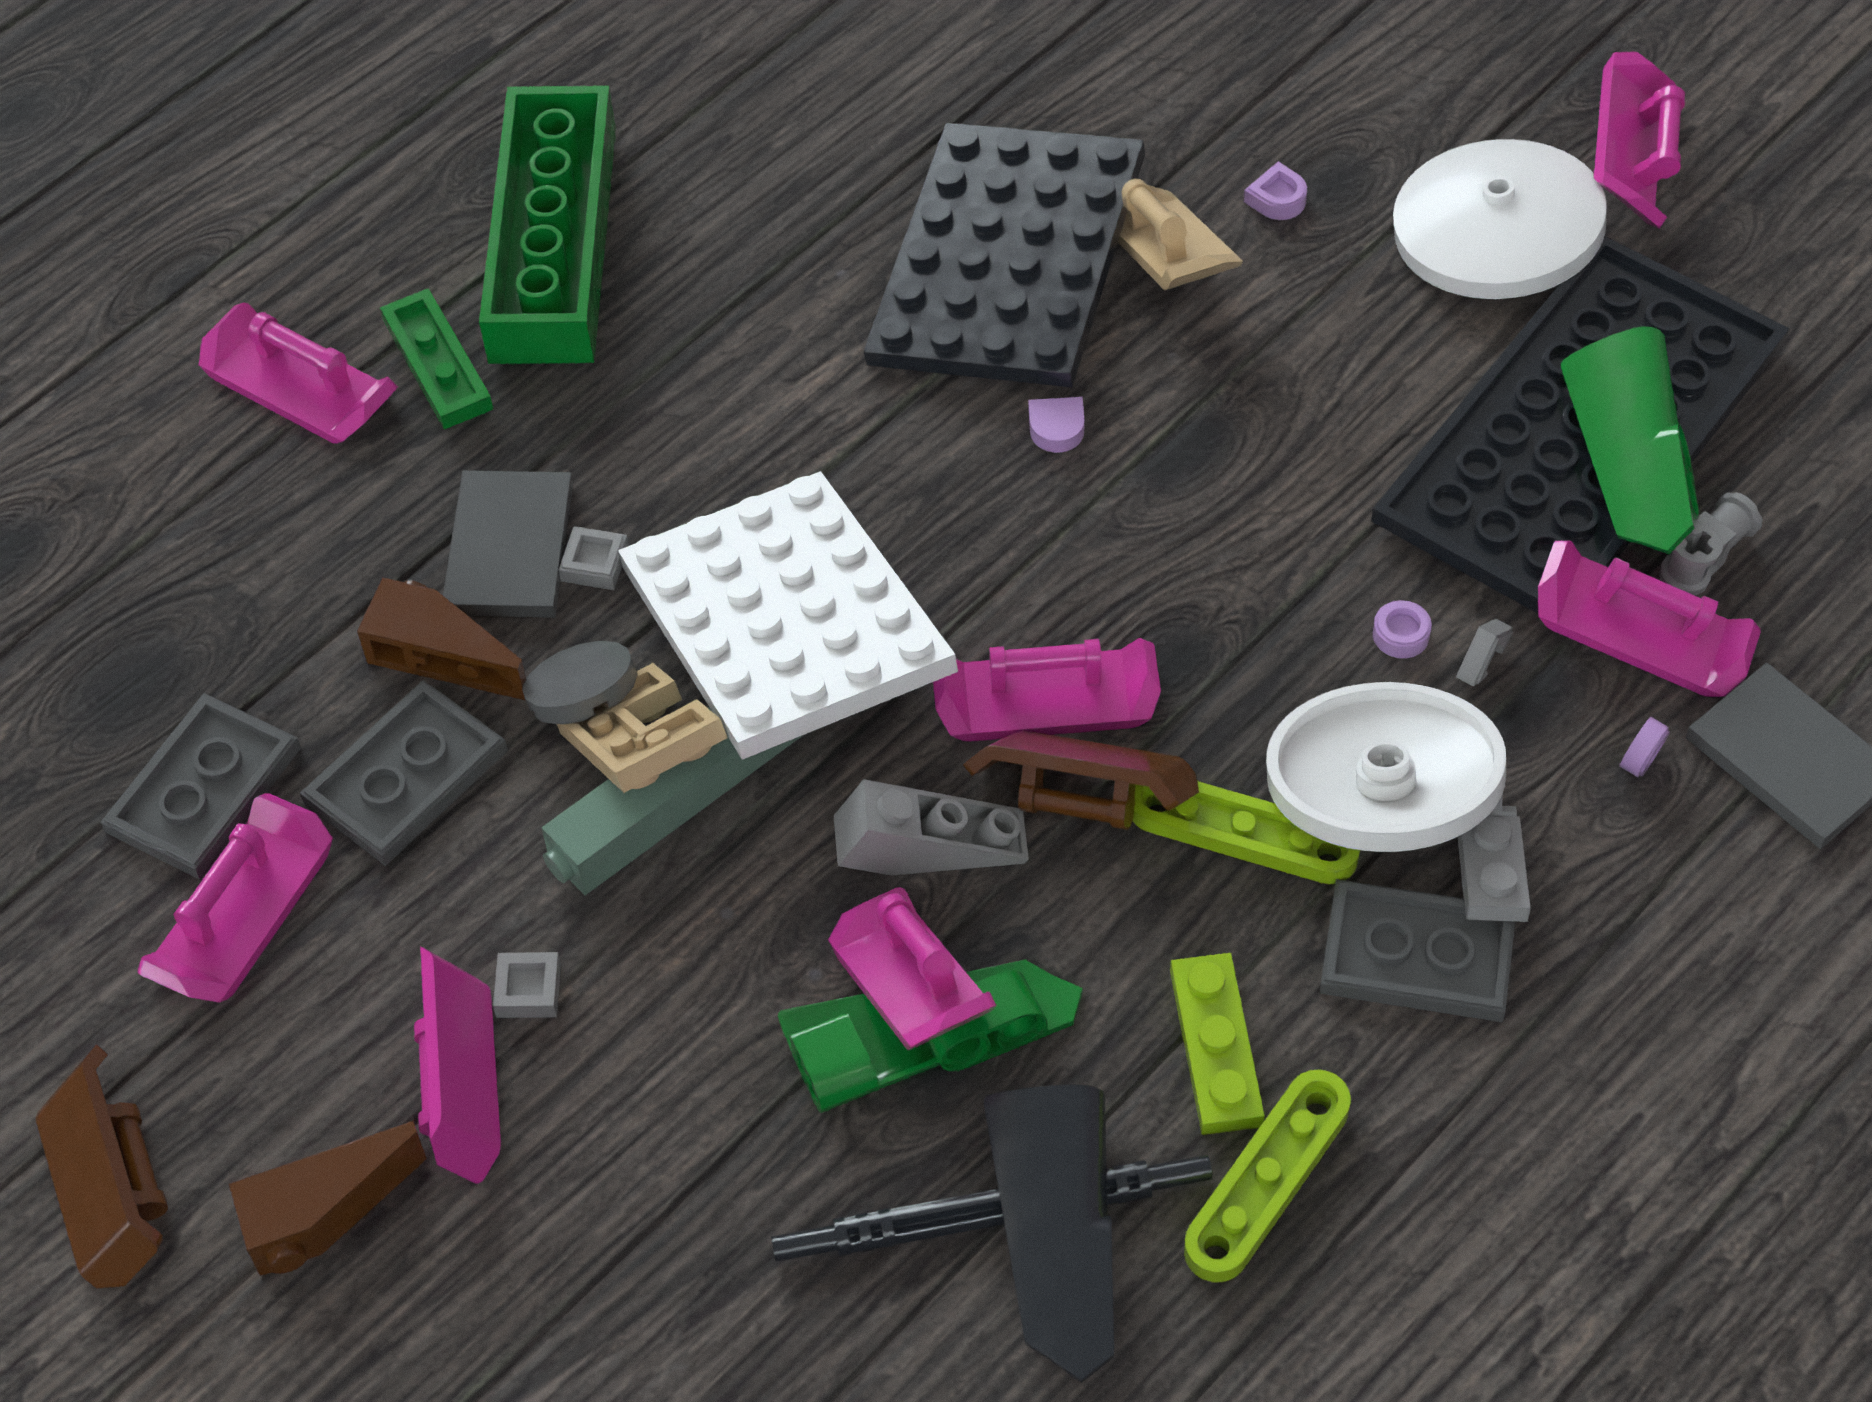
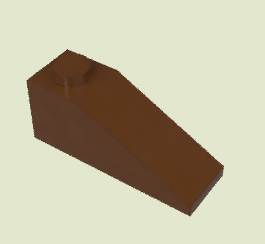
(430, 637)
(315, 1200)

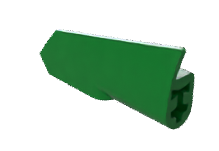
(1634, 436)
(852, 1051)

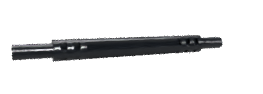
(969, 1212)

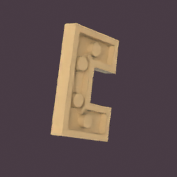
(637, 753)

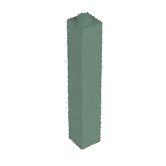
(616, 827)

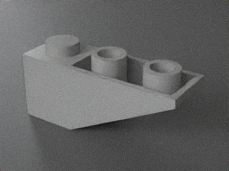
(922, 831)

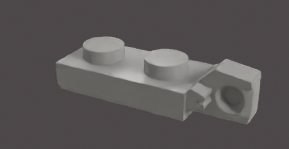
(1495, 868)

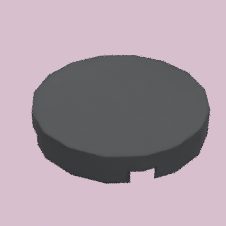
(578, 680)

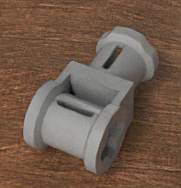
(1708, 545)

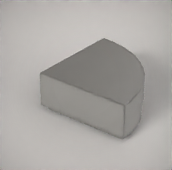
(1488, 639)

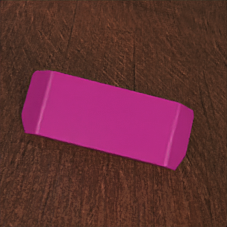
(1637, 132)
(291, 374)
(1645, 622)
(1050, 691)
(240, 901)
(906, 969)
(457, 1069)

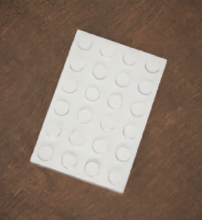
(785, 614)

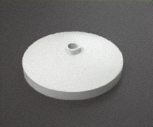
(1500, 219)
(1386, 766)

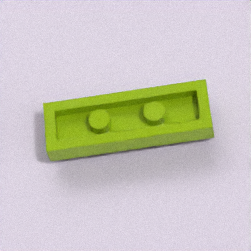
(1216, 1044)

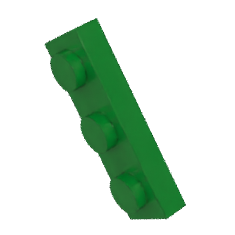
(436, 358)

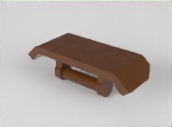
(1166, 775)
(101, 1177)

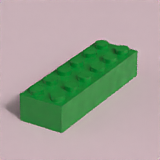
(548, 226)

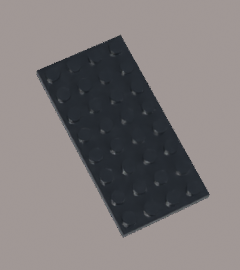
(1512, 457)

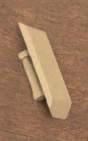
(1170, 238)

